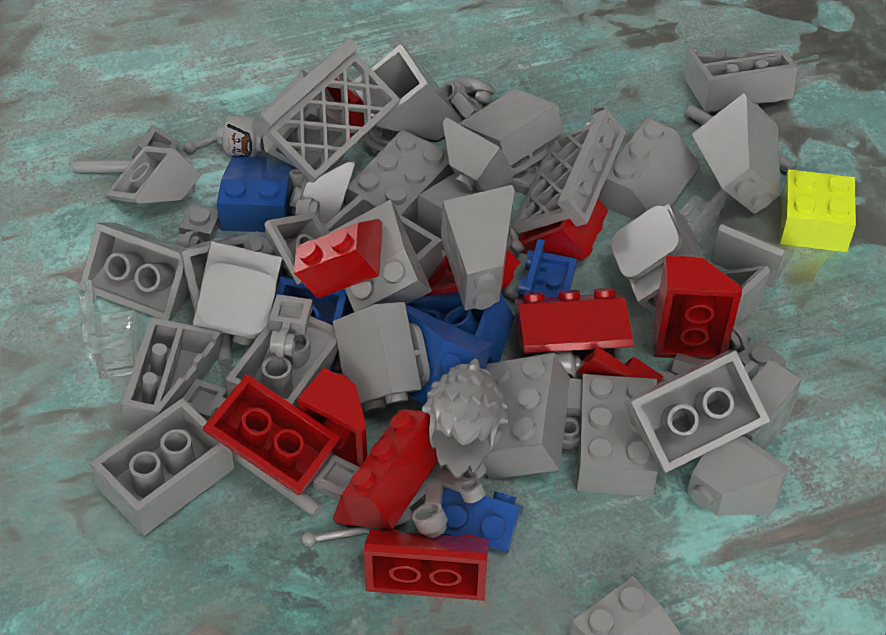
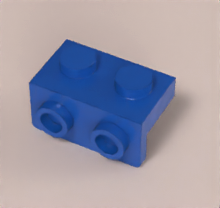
(547, 272)
(486, 518)

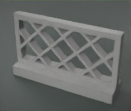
(308, 89)
(579, 171)

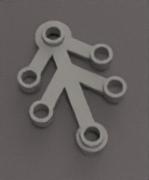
(430, 517)

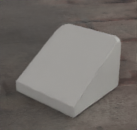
(156, 138)

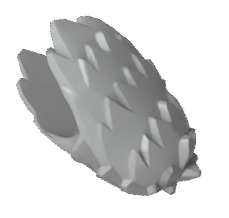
(464, 417)

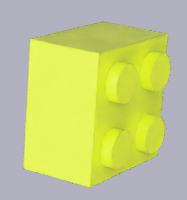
(818, 211)

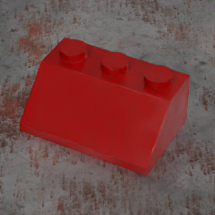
(694, 309)
(572, 321)
(272, 434)
(389, 474)
(426, 566)

